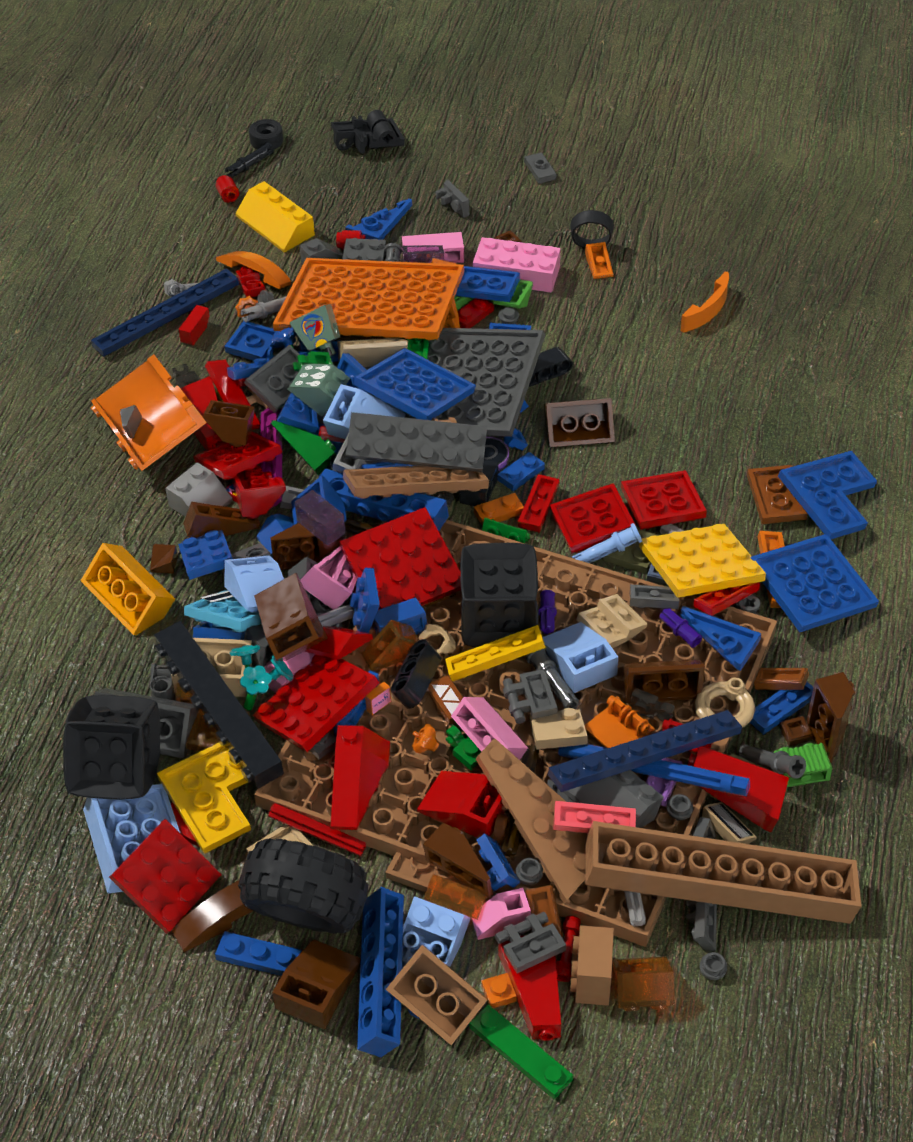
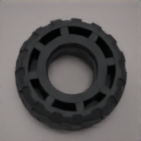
(303, 885)

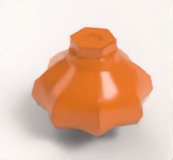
(245, 303)
(425, 740)

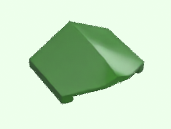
(520, 297)

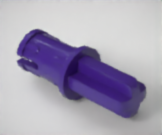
(547, 611)
(681, 627)

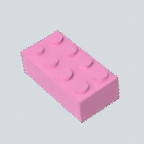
(532, 261)

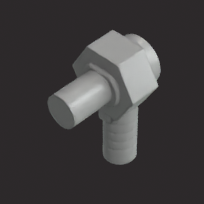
(173, 287)

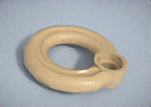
(734, 690)

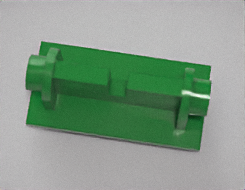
(505, 530)

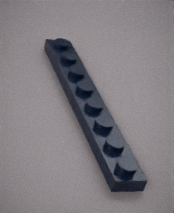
(164, 312)
(644, 750)

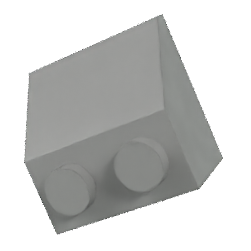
(199, 486)

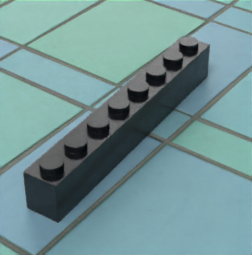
(219, 705)

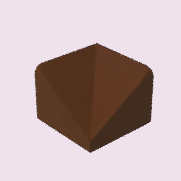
(163, 558)

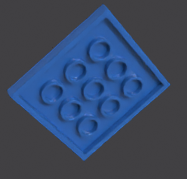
(414, 385)
(814, 583)

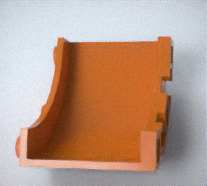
(165, 413)

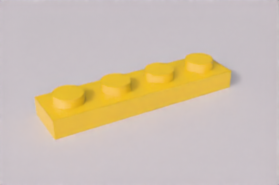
(495, 653)

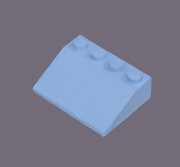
(122, 825)

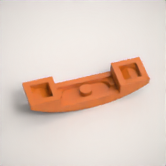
(272, 273)
(698, 316)

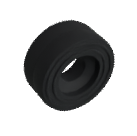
(265, 132)

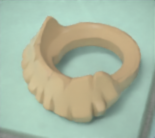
(434, 630)

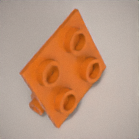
(618, 724)

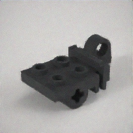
(374, 132)

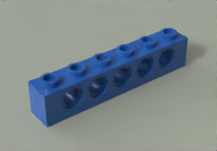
(387, 507)
(380, 963)

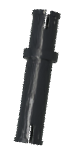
(243, 164)

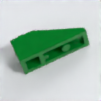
(308, 446)

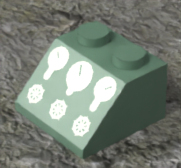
(318, 385)

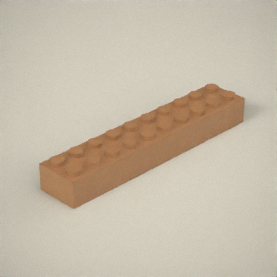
(722, 872)

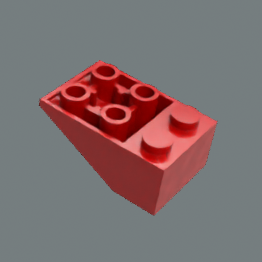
(463, 802)

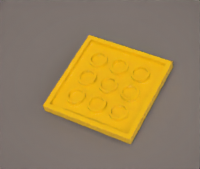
(701, 560)

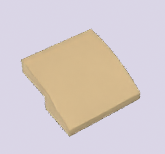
(613, 620)

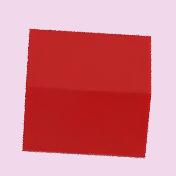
(340, 642)

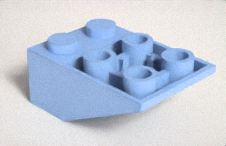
(354, 400)
(249, 577)
(581, 656)
(435, 928)

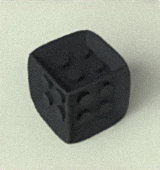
(497, 591)
(111, 747)

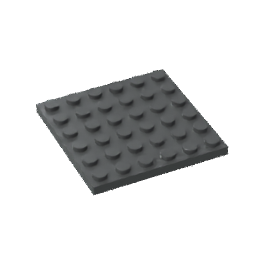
(499, 366)

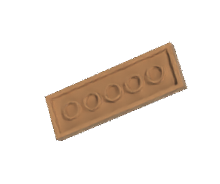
(411, 480)

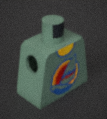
(317, 329)

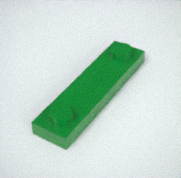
(521, 1051)

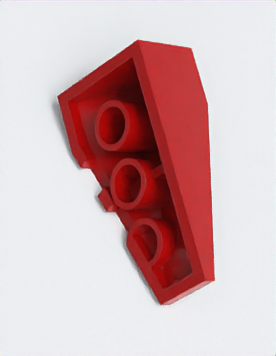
(257, 491)
(358, 767)

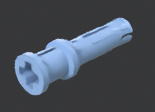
(618, 541)

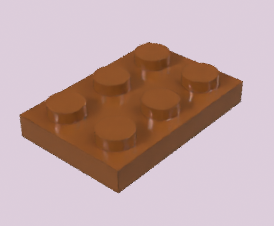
(772, 497)

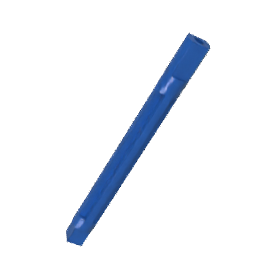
(674, 771)

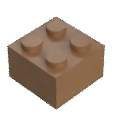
(592, 965)

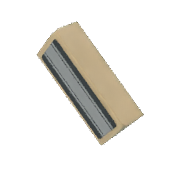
(727, 824)

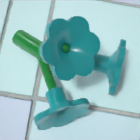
(256, 678)

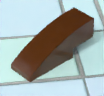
(210, 918)

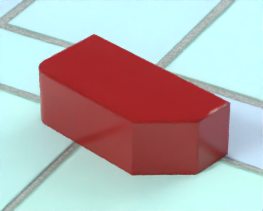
(194, 325)

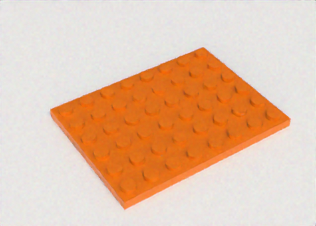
(375, 296)

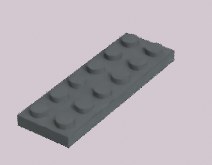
(416, 442)

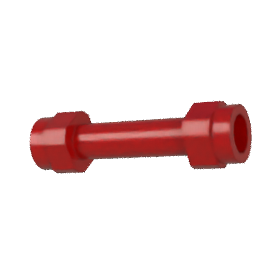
(570, 928)

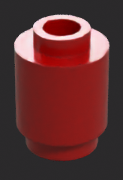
(227, 189)
(341, 237)

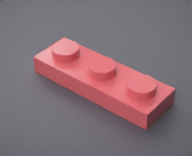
(580, 816)

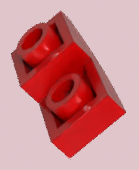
(249, 281)

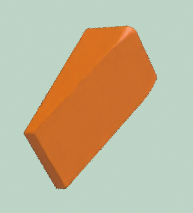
(598, 260)

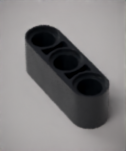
(551, 365)
(416, 674)

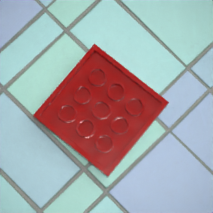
(406, 559)
(315, 700)

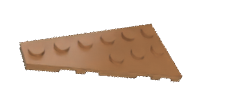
(533, 809)

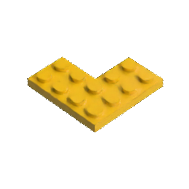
(202, 796)

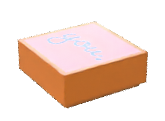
(378, 698)

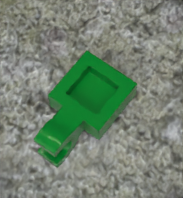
(312, 358)
(464, 749)

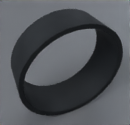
(595, 217)

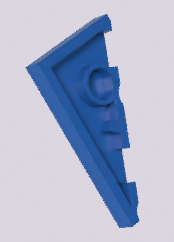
(382, 222)
(298, 414)
(730, 640)

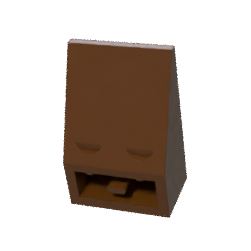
(298, 543)
(289, 618)
(315, 983)

